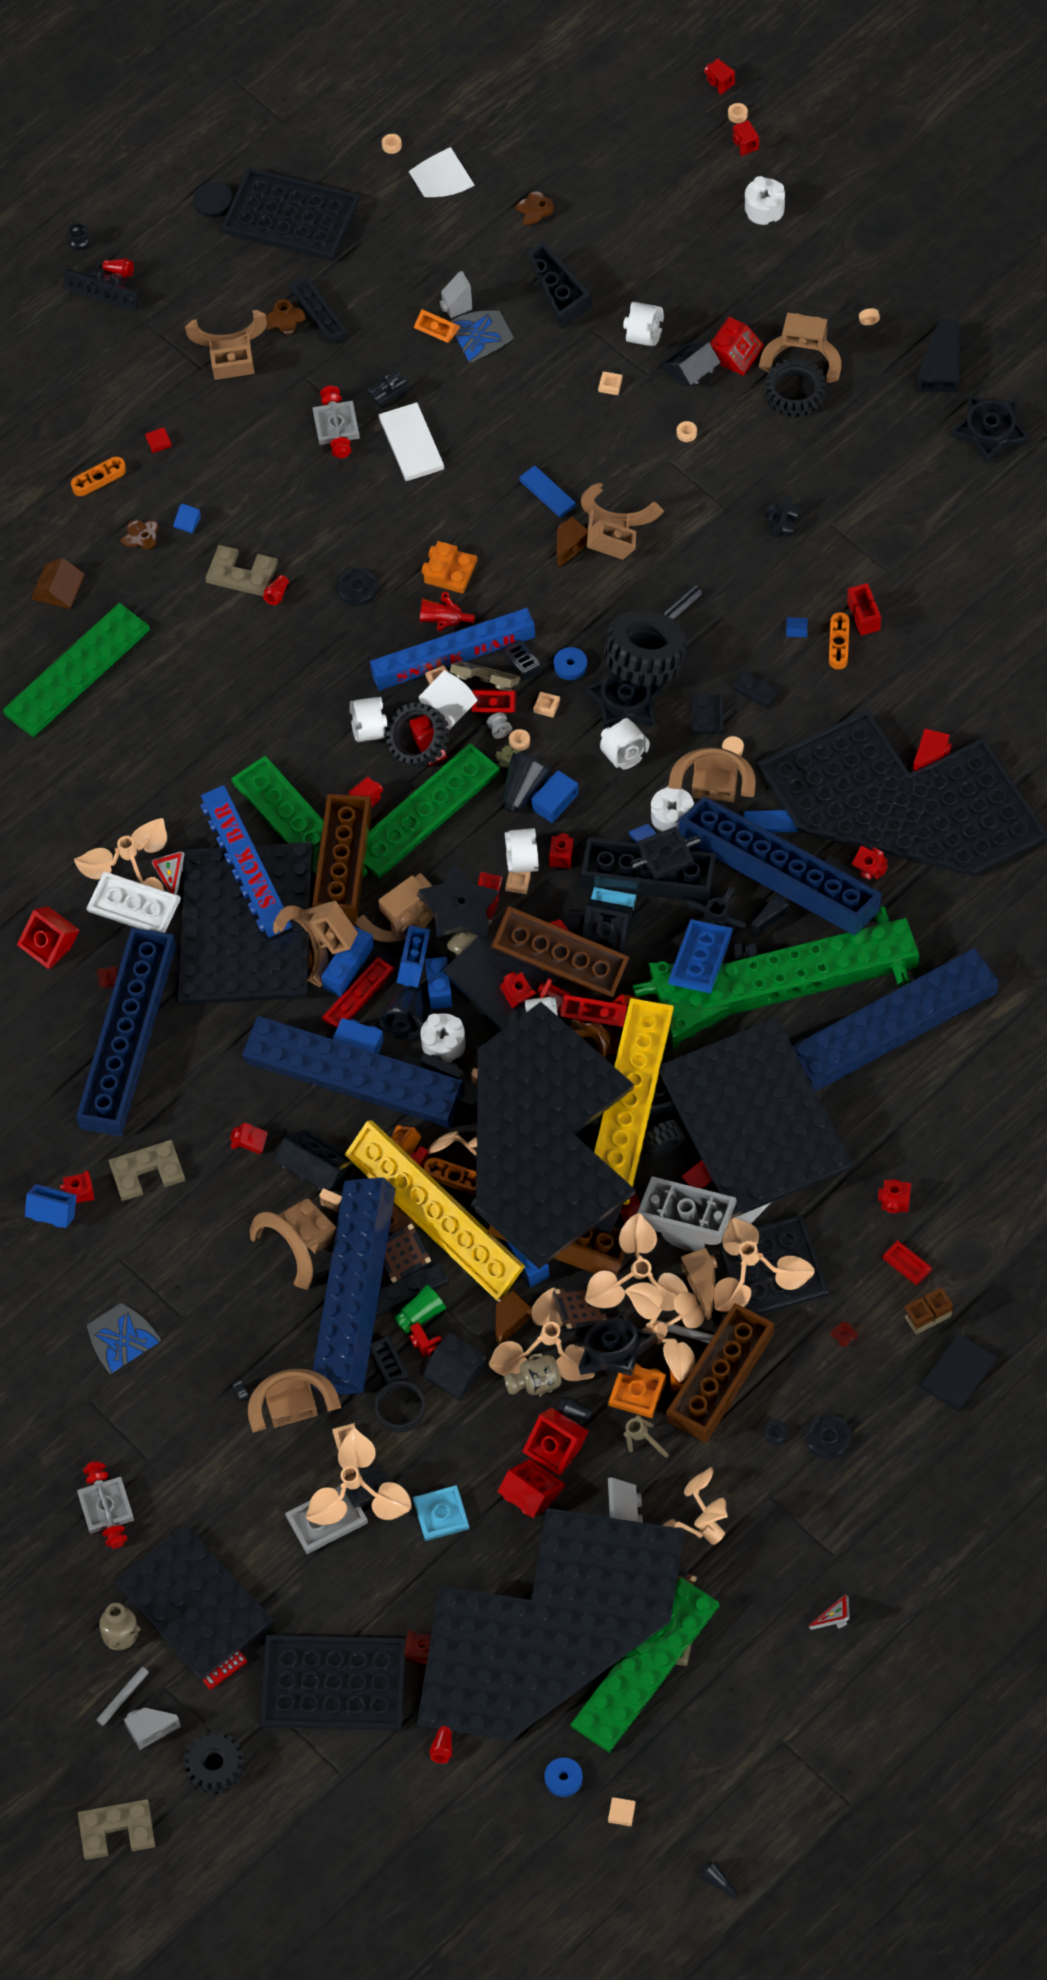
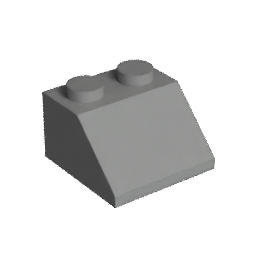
(624, 1500)

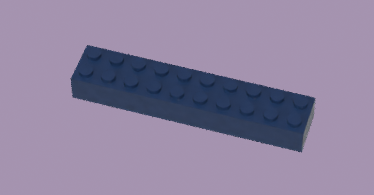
(781, 865)
(896, 1019)
(126, 1032)
(353, 1071)
(354, 1283)

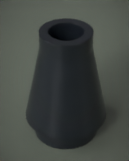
(573, 1409)

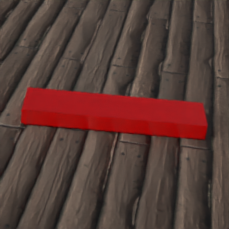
(359, 992)

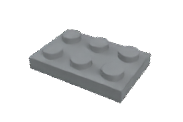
(314, 1535)

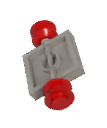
(335, 422)
(105, 1505)

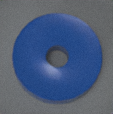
(568, 655)
(566, 1787)

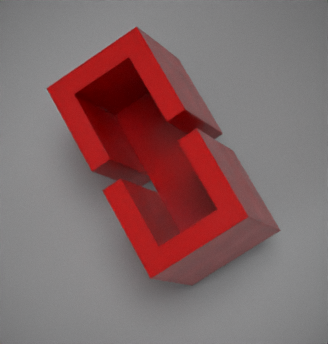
(861, 604)

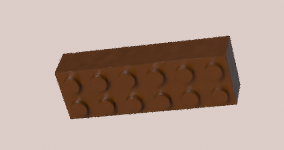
(343, 852)
(559, 952)
(592, 1251)
(720, 1372)

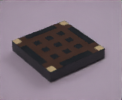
(405, 1254)
(574, 1310)

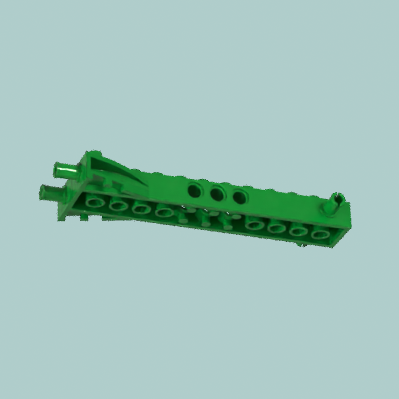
(786, 975)

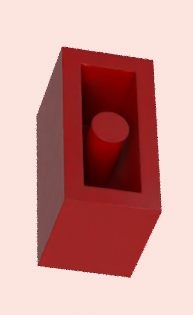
(494, 700)

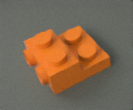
(448, 567)
(638, 1392)

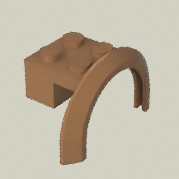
(805, 333)
(231, 352)
(609, 530)
(714, 774)
(402, 909)
(326, 928)
(302, 1228)
(290, 1397)

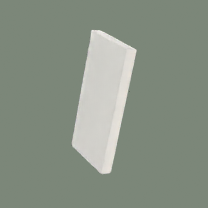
(411, 441)
(133, 903)

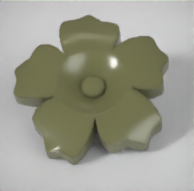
(505, 756)

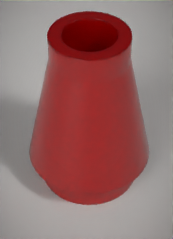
(120, 266)
(275, 591)
(442, 1746)

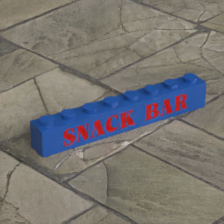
(452, 648)
(244, 858)

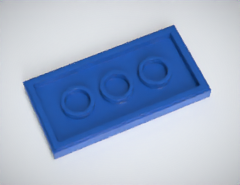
(700, 956)

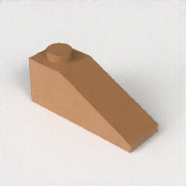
(700, 1273)

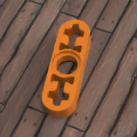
(95, 484)
(834, 633)
(437, 1175)

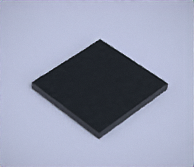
(481, 971)
(775, 1241)

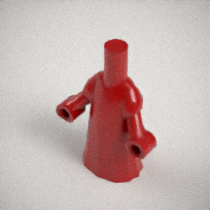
(443, 614)

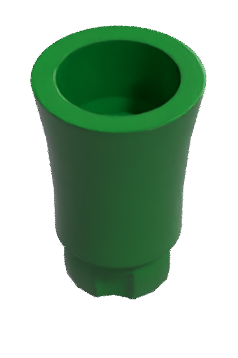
(420, 1309)

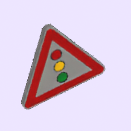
(170, 870)
(836, 1614)

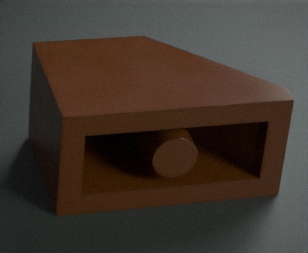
(570, 540)
(510, 1316)

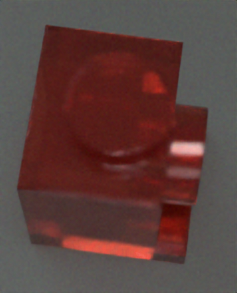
(413, 1651)

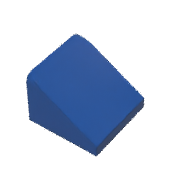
(187, 518)
(796, 627)
(641, 833)

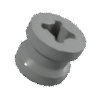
(499, 725)

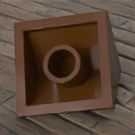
(58, 584)

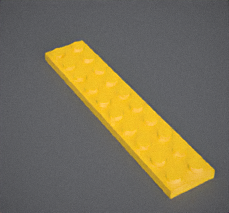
(639, 1061)
(436, 1211)

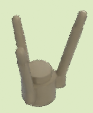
(637, 1430)

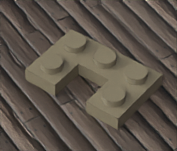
(226, 575)
(502, 679)
(128, 1166)
(131, 1816)

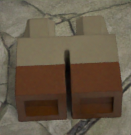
(928, 1311)

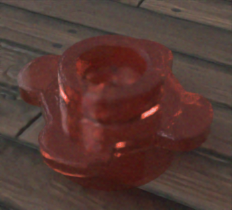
(104, 981)
(842, 1328)

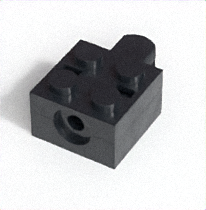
(602, 923)

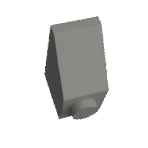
(457, 296)
(150, 1725)

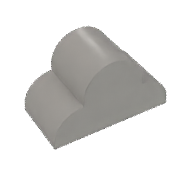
(686, 1214)

